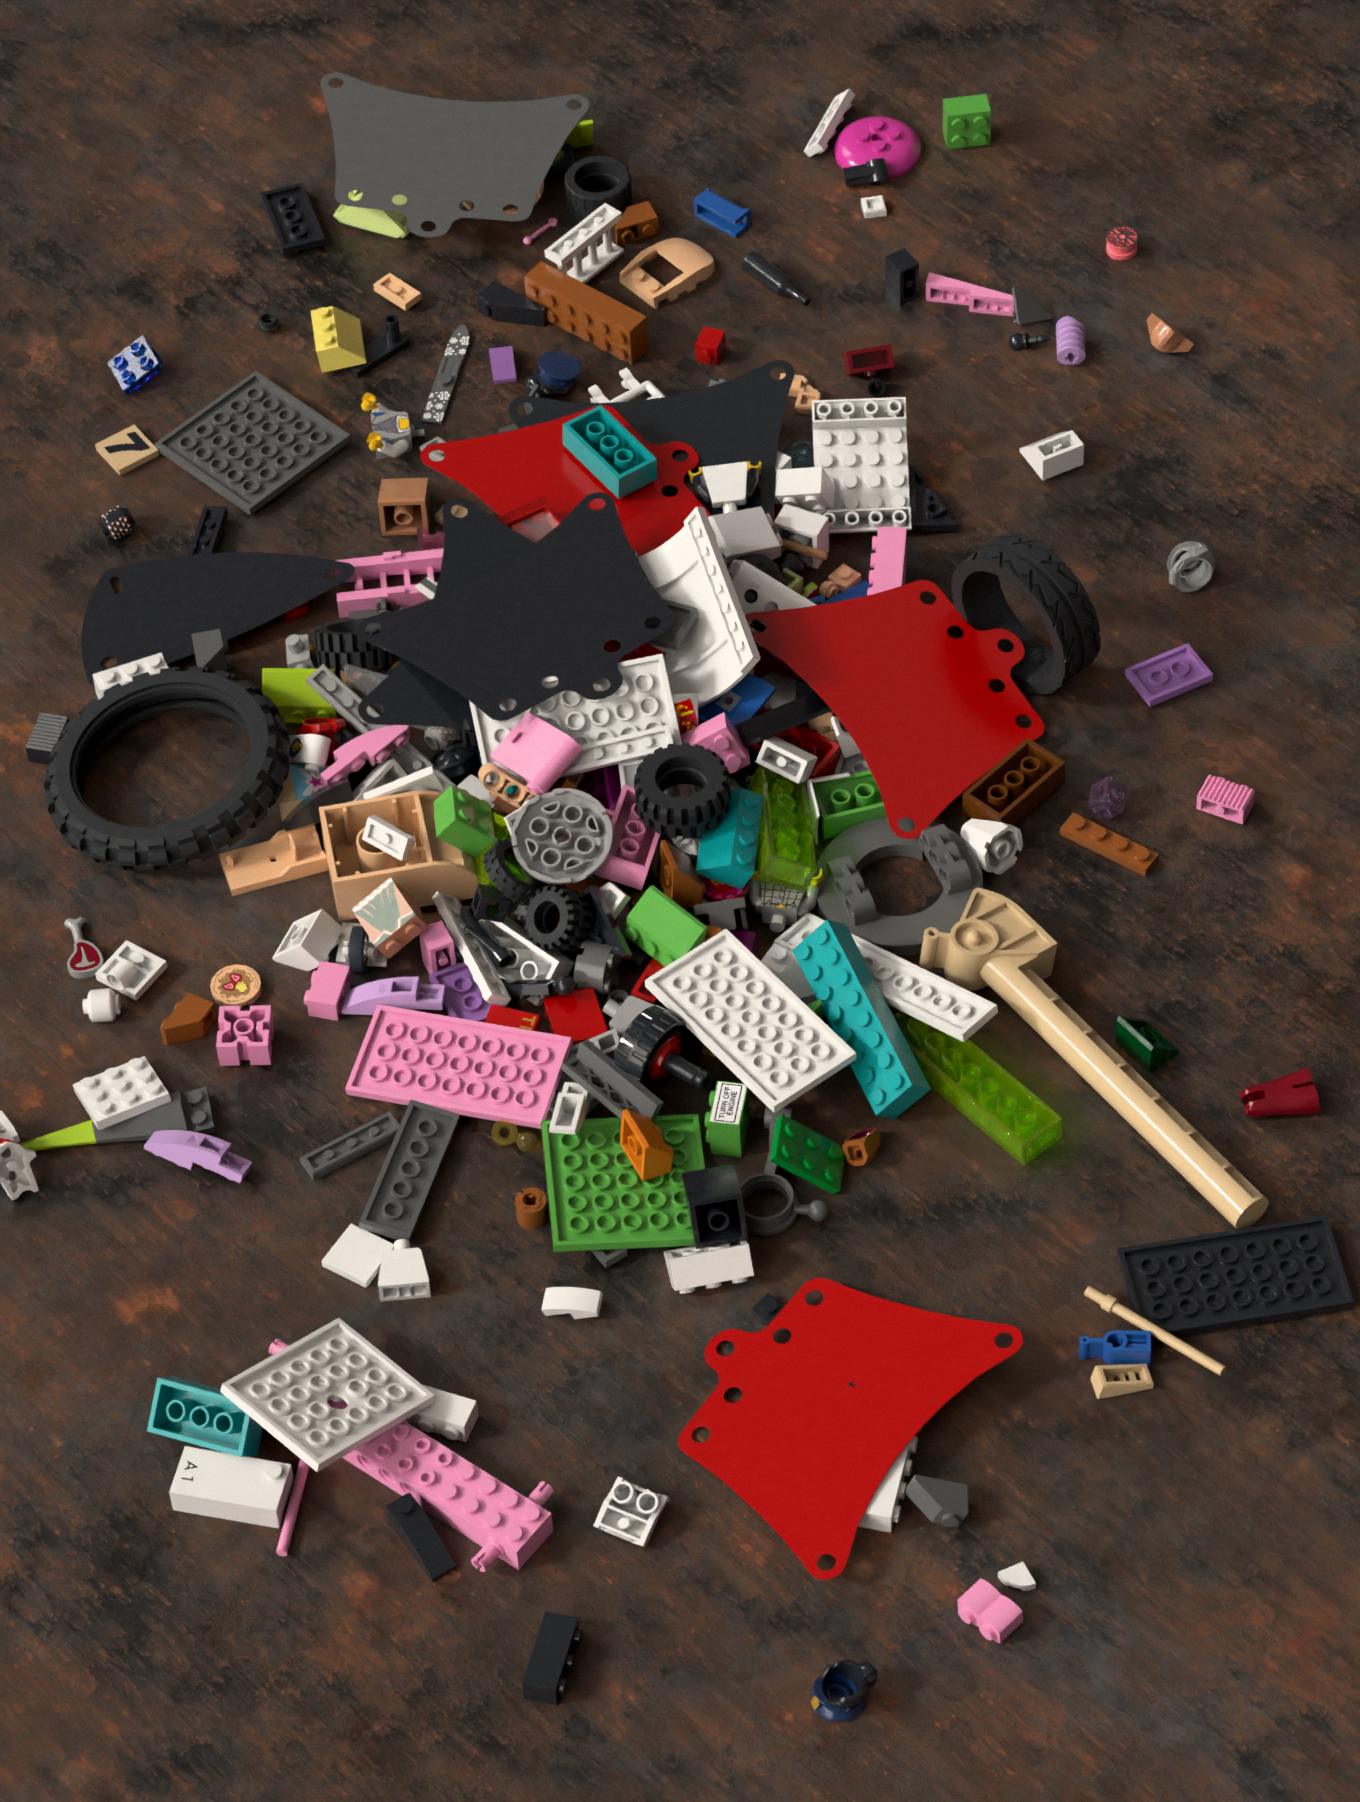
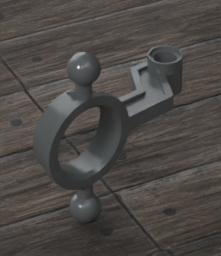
(770, 1179)

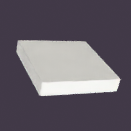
(357, 1255)

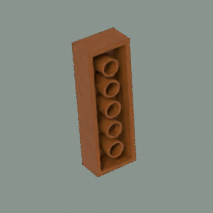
(588, 313)

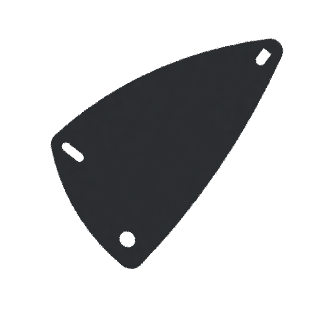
(195, 594)

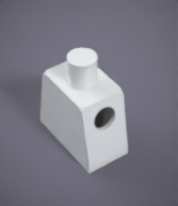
(403, 1273)

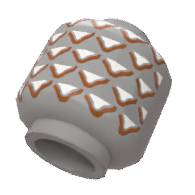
(440, 737)

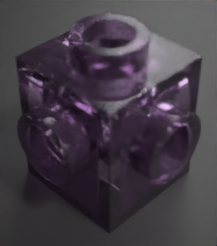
(1107, 798)

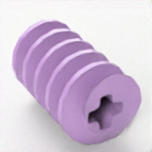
(1070, 341)

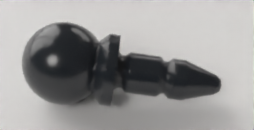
(1018, 341)

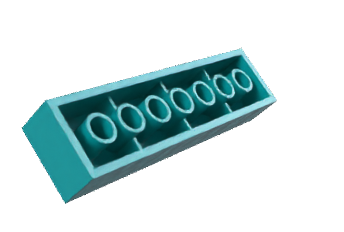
(861, 1019)

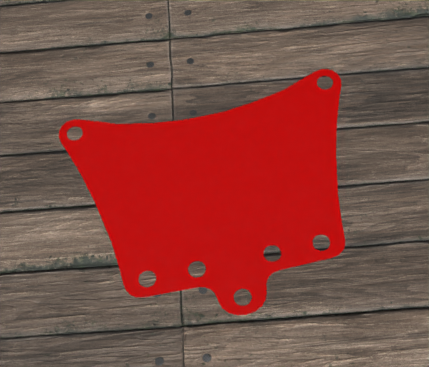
(534, 463)
(908, 691)
(808, 1442)

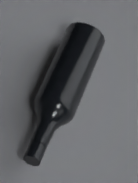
(772, 277)

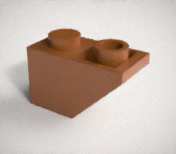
(636, 223)
(189, 1020)

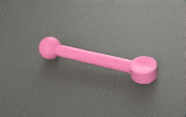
(528, 239)

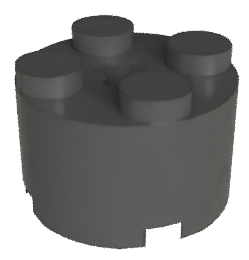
(597, 968)

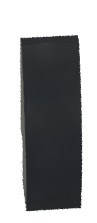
(308, 810)

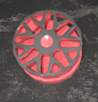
(1121, 245)

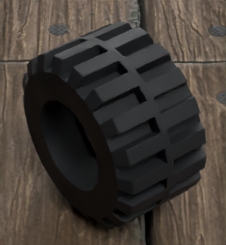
(542, 919)

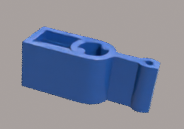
(1118, 1347)

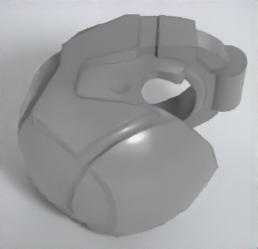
(1192, 556)

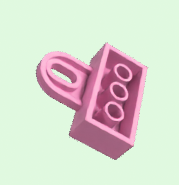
(631, 845)

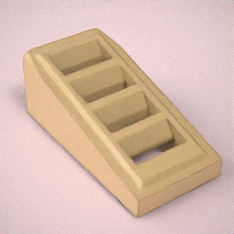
(1106, 1387)

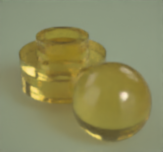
(526, 1141)

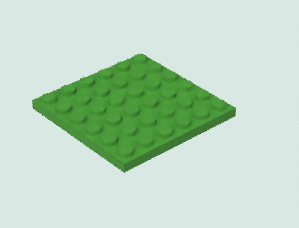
(600, 1196)

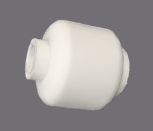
(101, 1005)

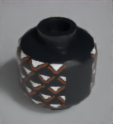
(117, 522)

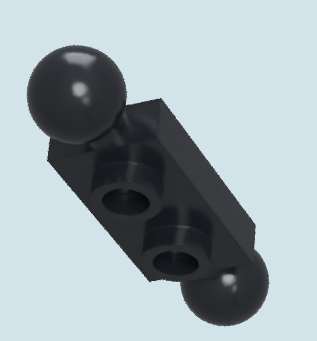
(541, 987)

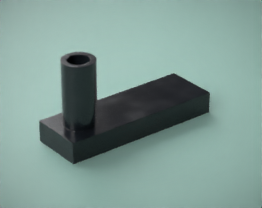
(382, 348)

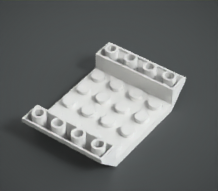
(867, 460)

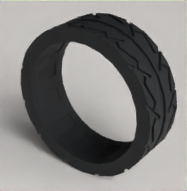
(1051, 591)

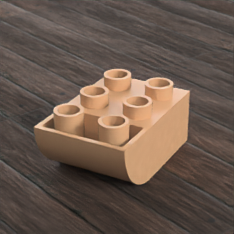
(360, 867)

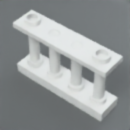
(584, 236)

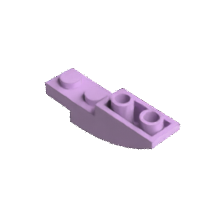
(393, 992)
(190, 1147)

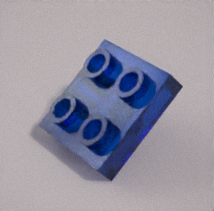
(135, 365)

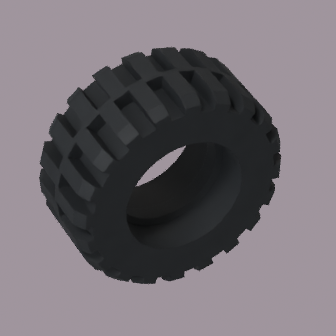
(682, 814)

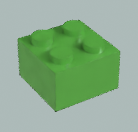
(966, 121)
(463, 820)

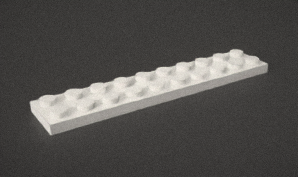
(910, 986)

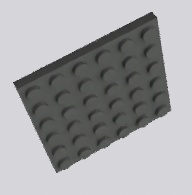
(253, 442)

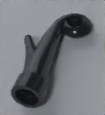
(499, 954)

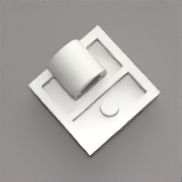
(131, 970)

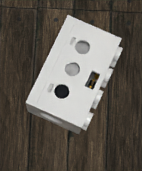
(762, 593)

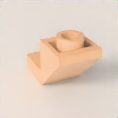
(823, 726)

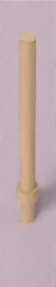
(1112, 1305)

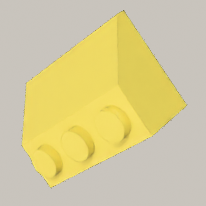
(337, 339)

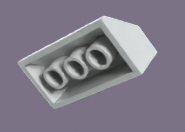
(528, 960)

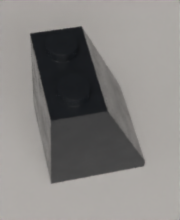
(715, 1206)

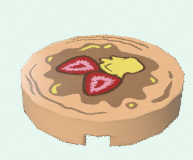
(236, 986)

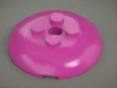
(878, 138)

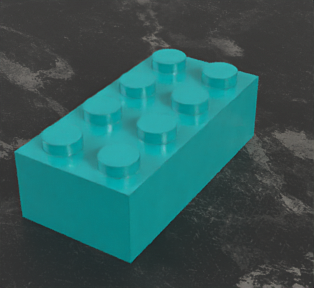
(609, 451)
(202, 1417)

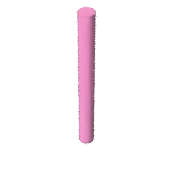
(293, 1508)

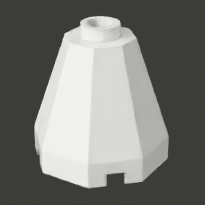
(992, 843)

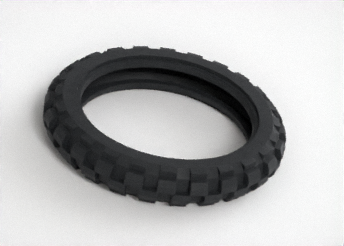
(189, 839)

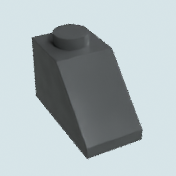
(939, 1499)

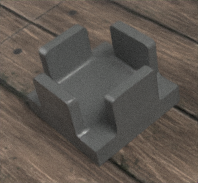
(721, 913)

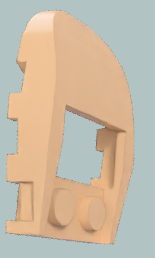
(683, 254)

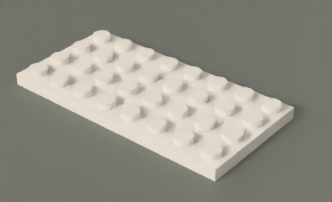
(638, 705)
(750, 1020)

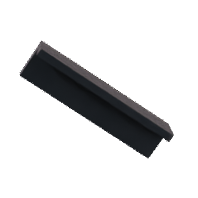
(780, 719)

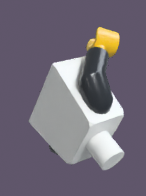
(726, 484)

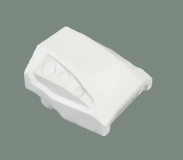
(630, 1512)

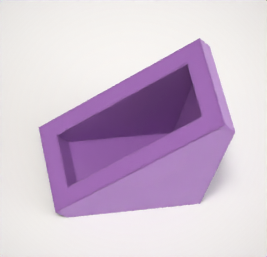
(502, 364)

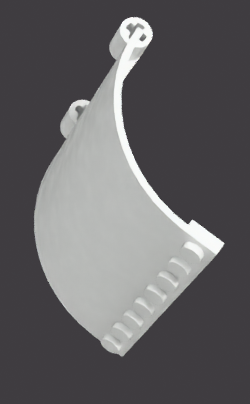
(720, 643)

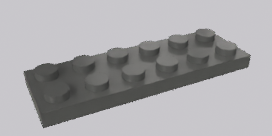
(409, 1171)

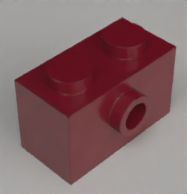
(868, 360)

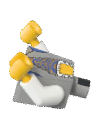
(390, 429)

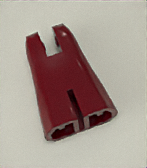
(1283, 1096)

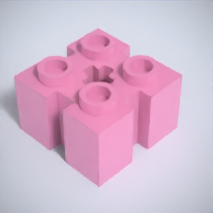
(245, 1035)

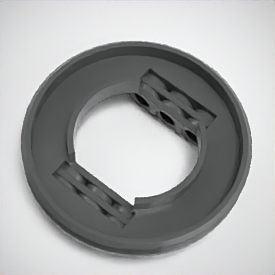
(847, 901)

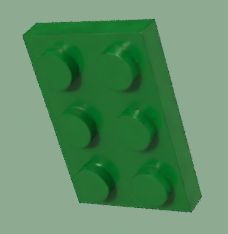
(807, 1154)

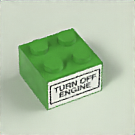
(728, 1118)

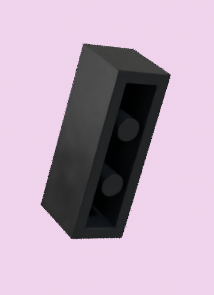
(552, 1658)

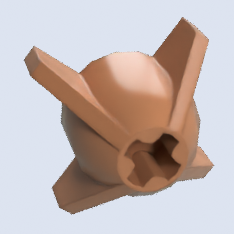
(1166, 337)

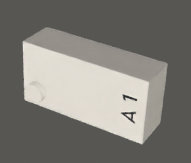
(231, 1487)

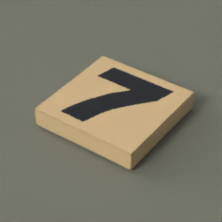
(127, 450)

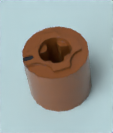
(531, 1208)

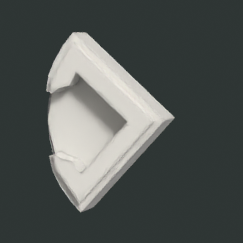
(1017, 1577)

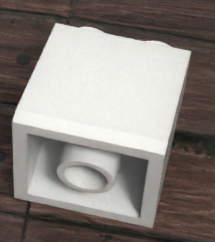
(745, 534)

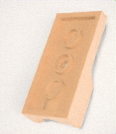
(296, 856)

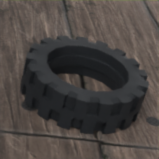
(503, 876)

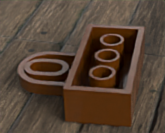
(1014, 785)

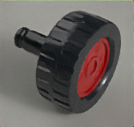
(655, 1050)

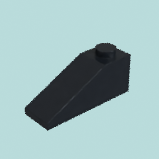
(509, 306)
(419, 1536)

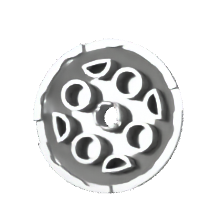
(557, 815)

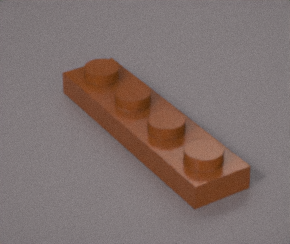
(1109, 844)

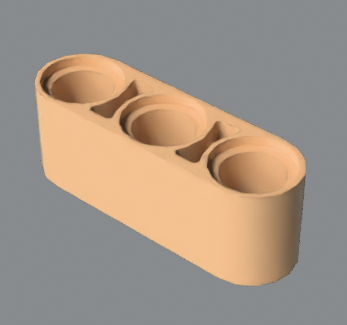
(503, 782)

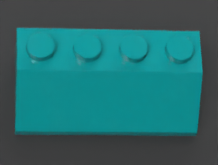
(731, 847)

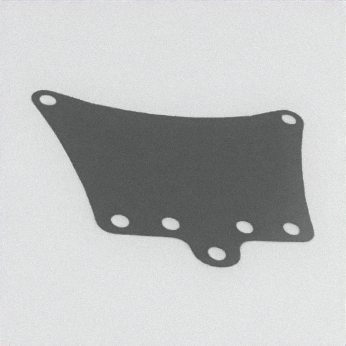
(443, 151)

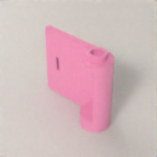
(536, 753)

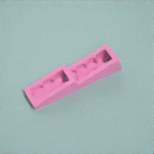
(978, 298)

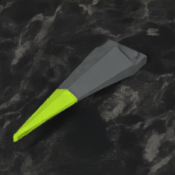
(185, 1112)

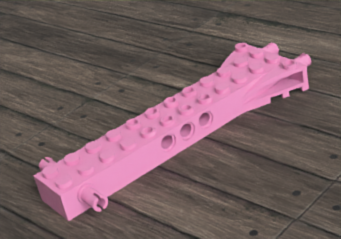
(455, 1491)

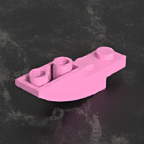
(372, 746)

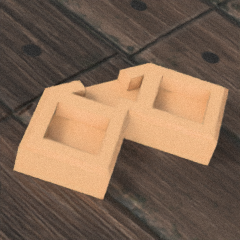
(804, 392)

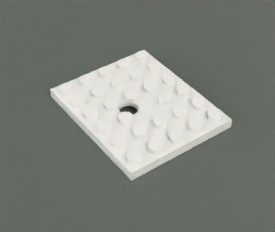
(334, 1363)

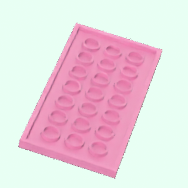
(459, 1065)

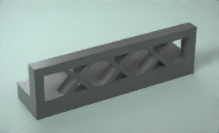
(615, 1083)

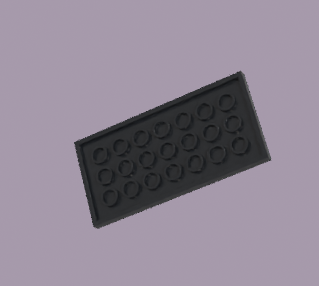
(1236, 1277)

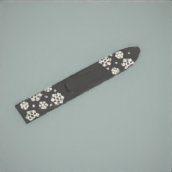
(446, 377)

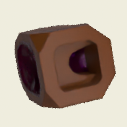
(862, 1146)

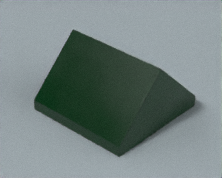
(1143, 1043)

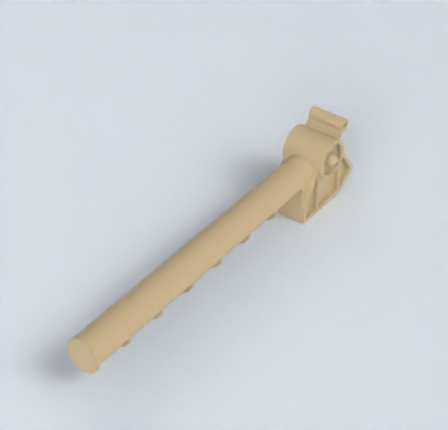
(1012, 954)

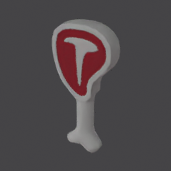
(86, 956)

